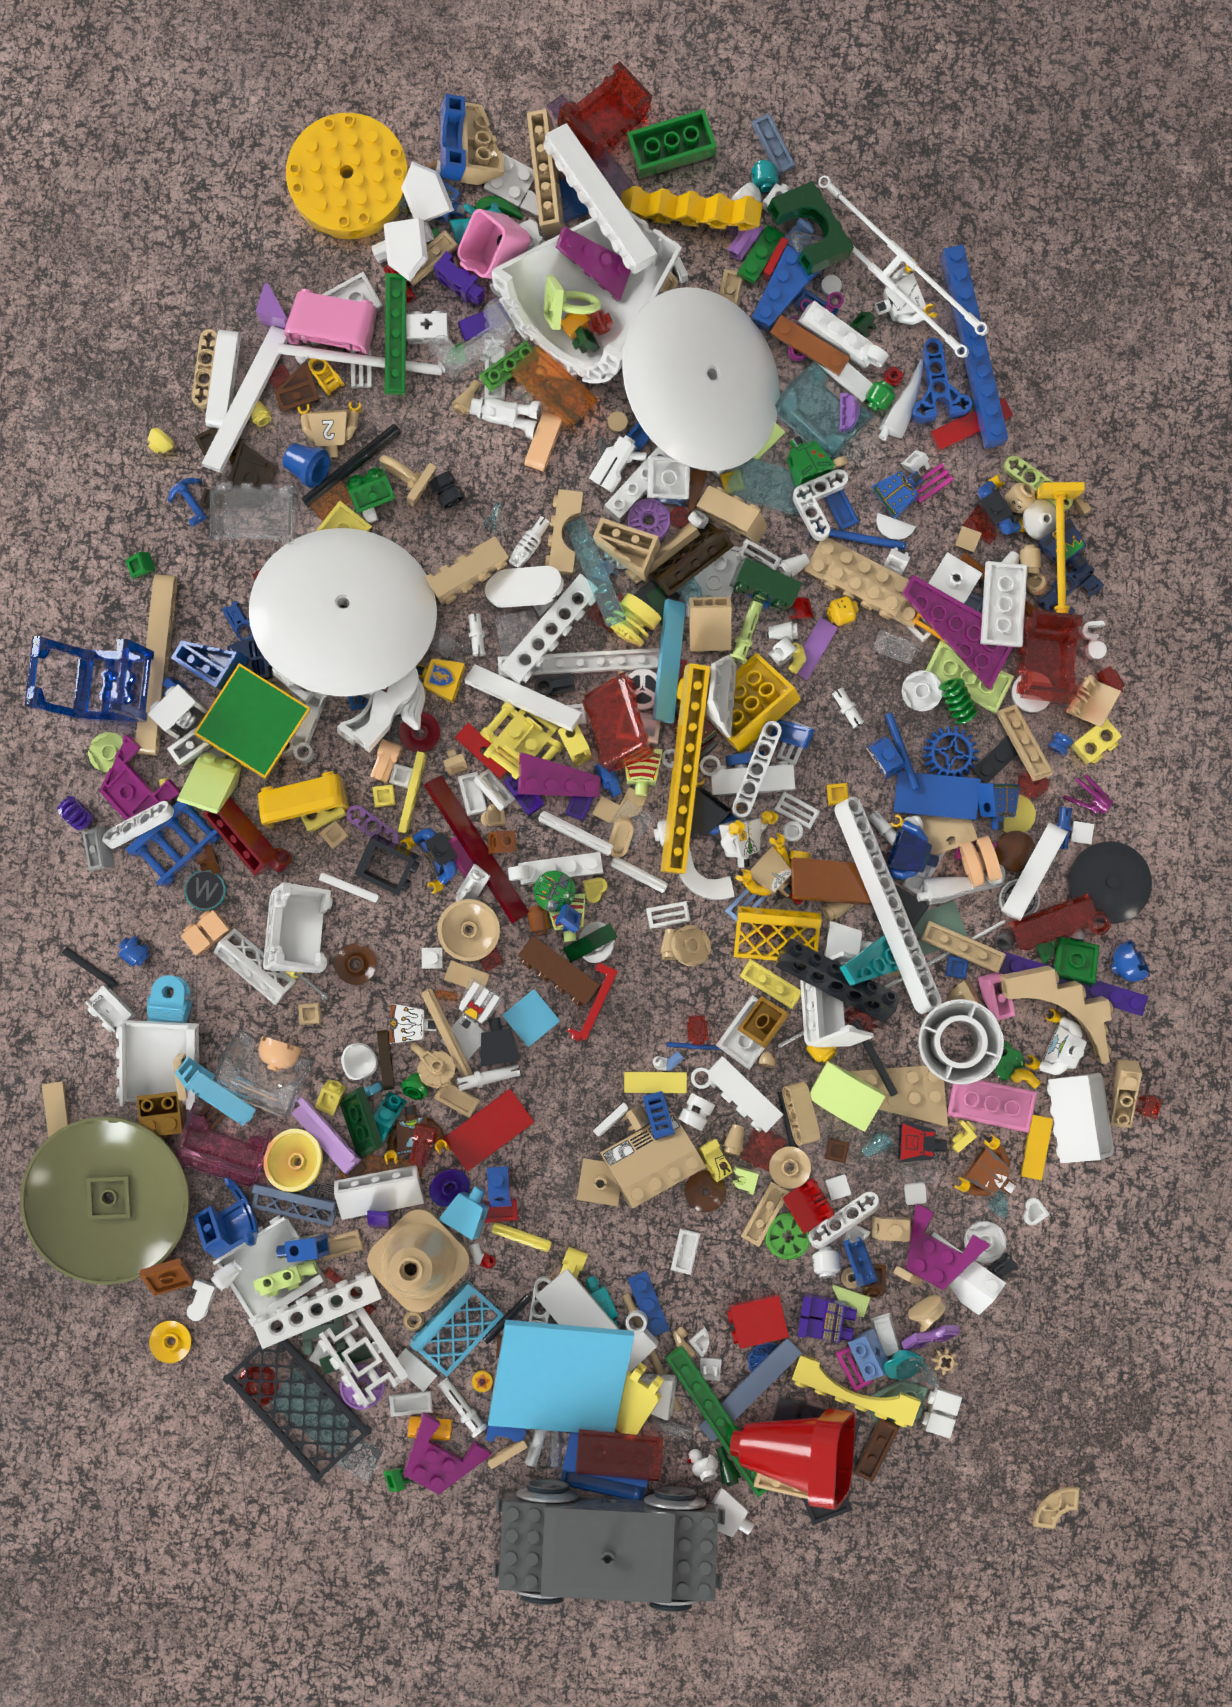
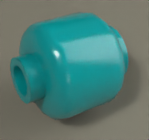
(764, 175)

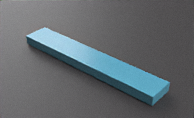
(669, 661)

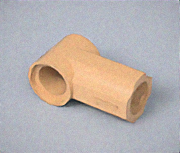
(388, 755)

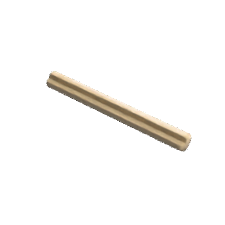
(446, 1033)

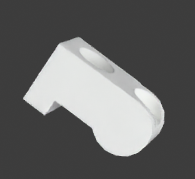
(202, 1300)

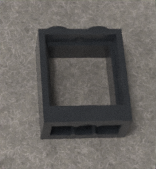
(395, 849)

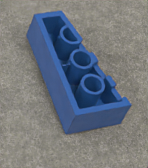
(782, 290)

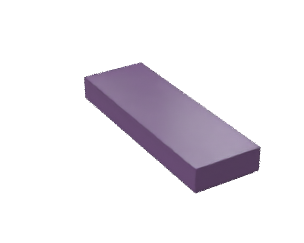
(816, 646)

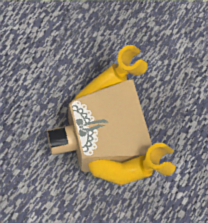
(770, 871)

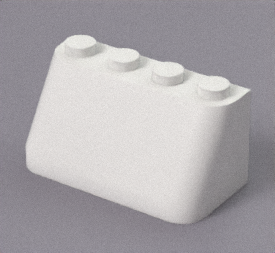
(1080, 1118)

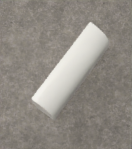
(378, 1192)

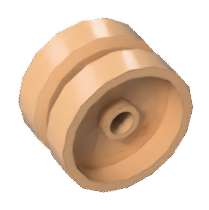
(980, 861)

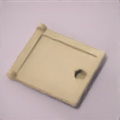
(940, 829)

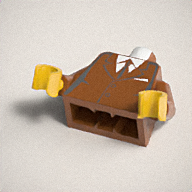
(988, 1171)

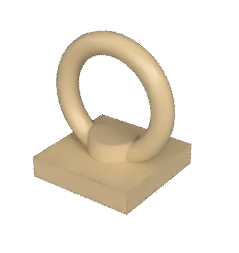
(416, 481)

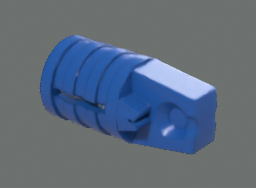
(609, 780)

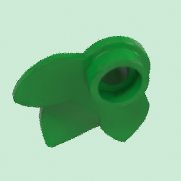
(1009, 1060)

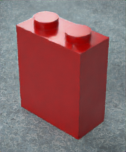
(757, 1321)

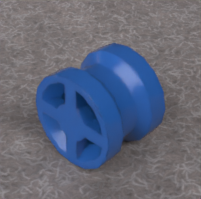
(1060, 743)

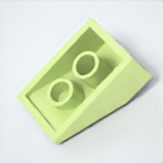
(210, 782)

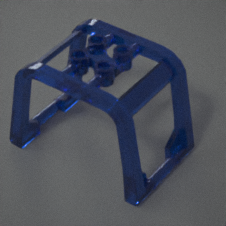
(115, 687)

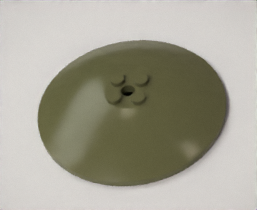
(67, 1207)

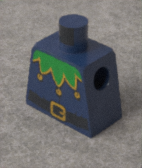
(1074, 546)

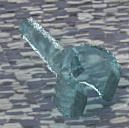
(493, 516)

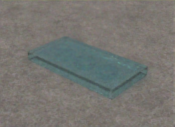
(764, 485)
(327, 1405)

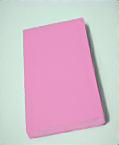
(993, 1104)

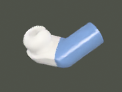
(667, 1064)

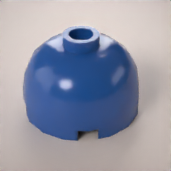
(1129, 963)

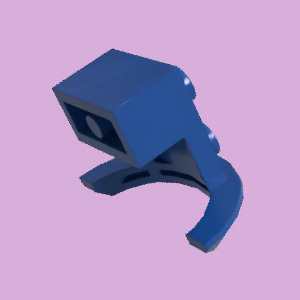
(229, 1228)

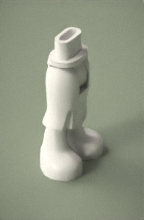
(506, 413)

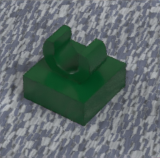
(862, 322)
(585, 340)

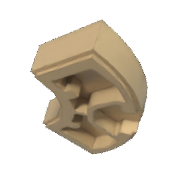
(1055, 1505)

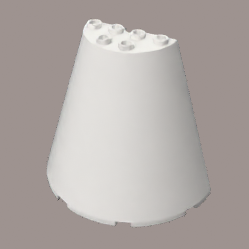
(523, 293)

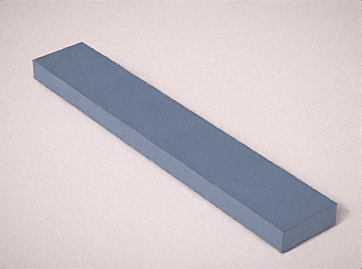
(756, 1382)

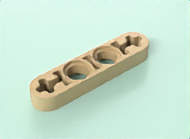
(202, 368)

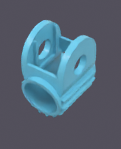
(166, 1009)

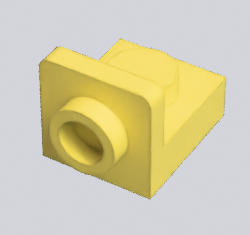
(330, 1097)
(962, 1140)

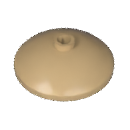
(457, 940)

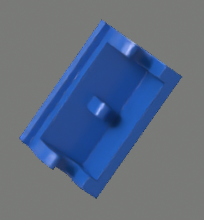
(860, 1262)

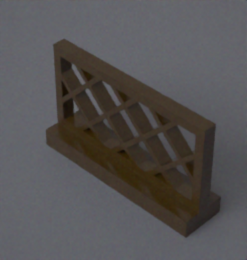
(698, 558)

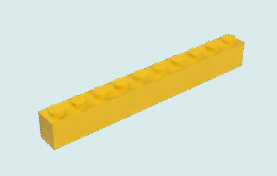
(685, 769)

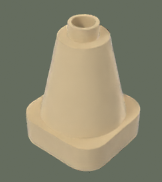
(429, 1245)

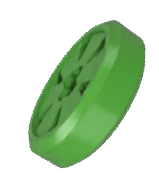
(776, 1243)

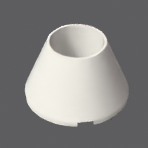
(986, 1035)

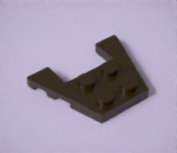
(247, 468)

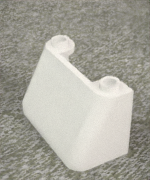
(296, 928)

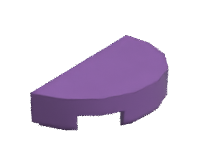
(848, 412)

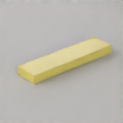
(412, 793)

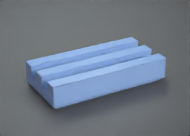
(734, 915)

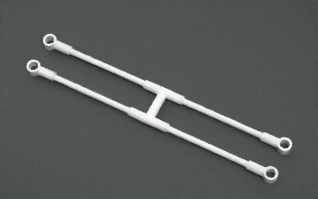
(903, 256)

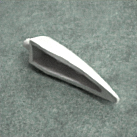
(899, 415)
(945, 889)

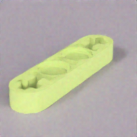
(1039, 477)

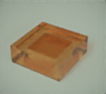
(446, 995)

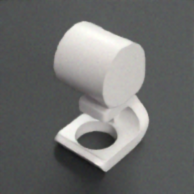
(1094, 649)
(782, 651)

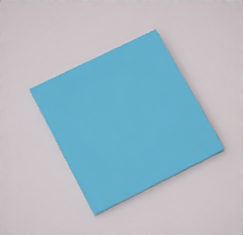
(560, 1377)

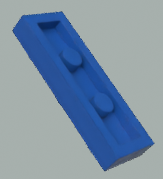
(648, 1303)

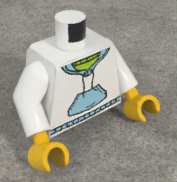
(1064, 1048)

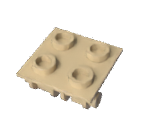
(1093, 701)

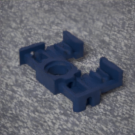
(1082, 578)

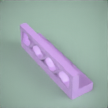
(326, 1135)

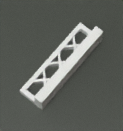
(251, 969)

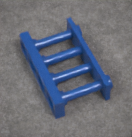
(140, 848)

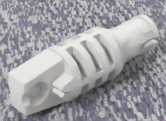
(529, 543)

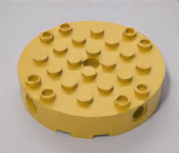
(330, 152)

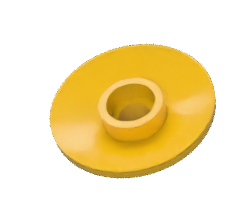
(160, 1344)

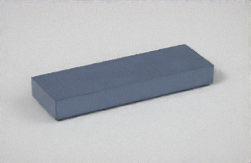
(773, 144)

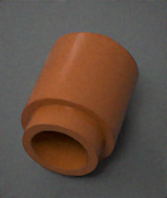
(539, 920)

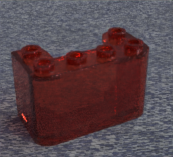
(607, 111)
(1049, 657)

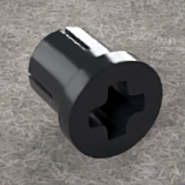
(1004, 1266)

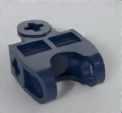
(256, 661)

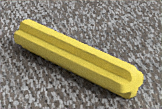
(521, 1236)

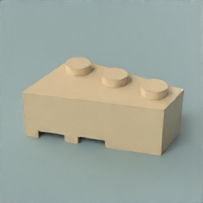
(733, 513)
(628, 546)

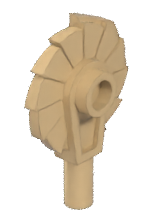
(434, 1068)

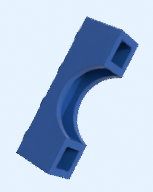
(451, 126)

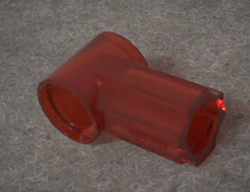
(422, 1139)

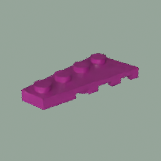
(596, 261)
(550, 778)

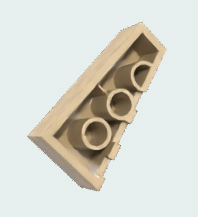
(467, 571)

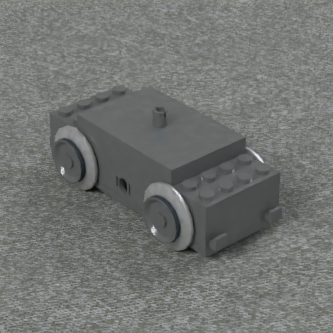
(608, 1547)

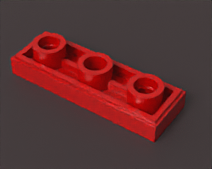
(474, 743)

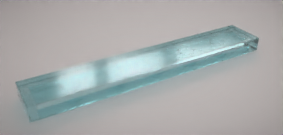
(595, 572)

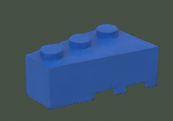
(208, 662)

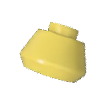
(159, 441)

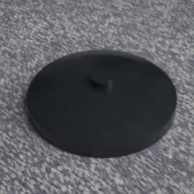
(1113, 878)

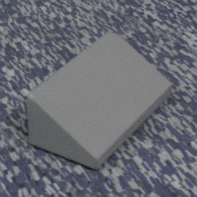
(97, 852)

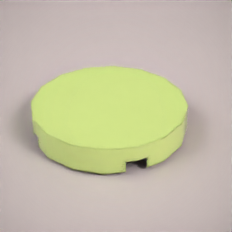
(103, 750)

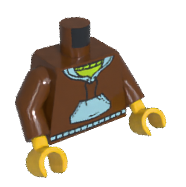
(401, 1134)

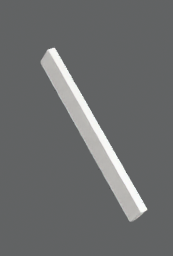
(245, 400)
(592, 662)

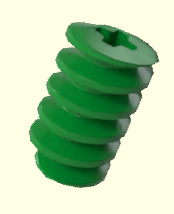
(959, 699)

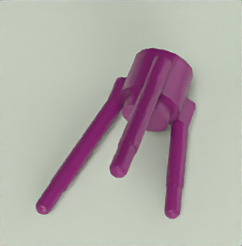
(1101, 799)

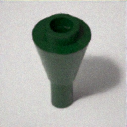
(728, 1472)

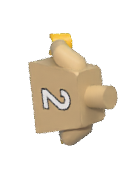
(330, 426)

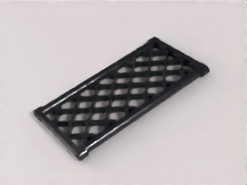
(278, 1431)

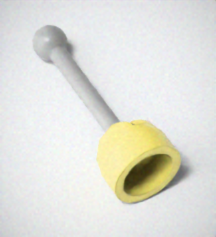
(324, 995)

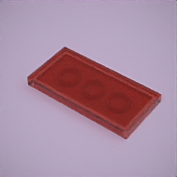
(619, 1455)

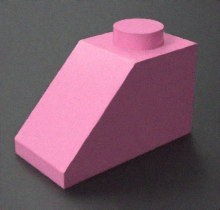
(992, 995)

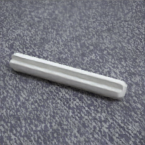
(576, 833)

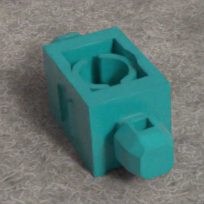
(602, 1297)

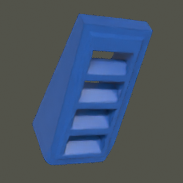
(652, 1099)

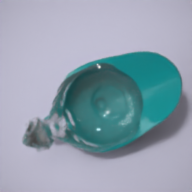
(910, 1368)

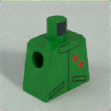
(807, 461)

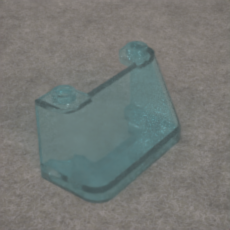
(815, 412)

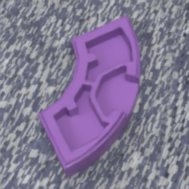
(940, 1334)

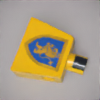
(442, 677)

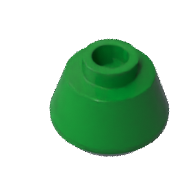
(414, 1088)

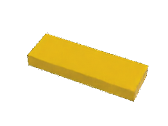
(1036, 1147)

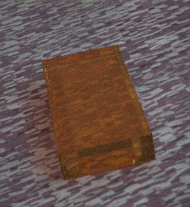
(329, 500)

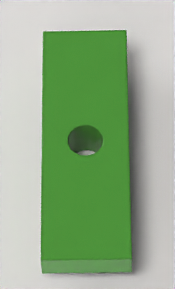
(499, 371)

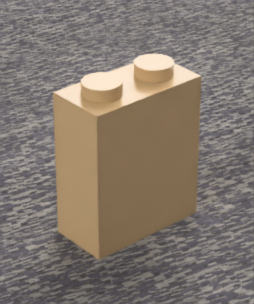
(710, 624)

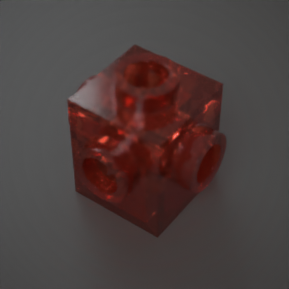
(1029, 789)

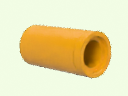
(442, 1433)

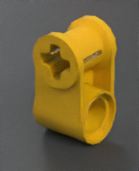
(327, 377)

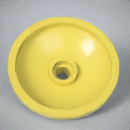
(283, 1156)

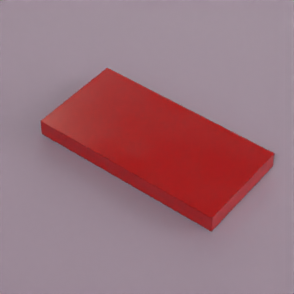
(488, 1130)

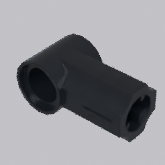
(557, 684)

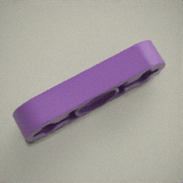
(363, 813)

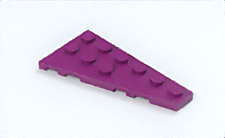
(958, 627)

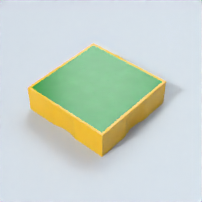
(252, 721)

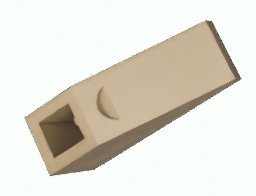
(1125, 1092)

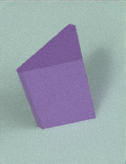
(269, 309)

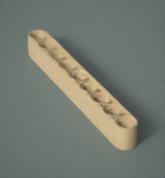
(159, 641)

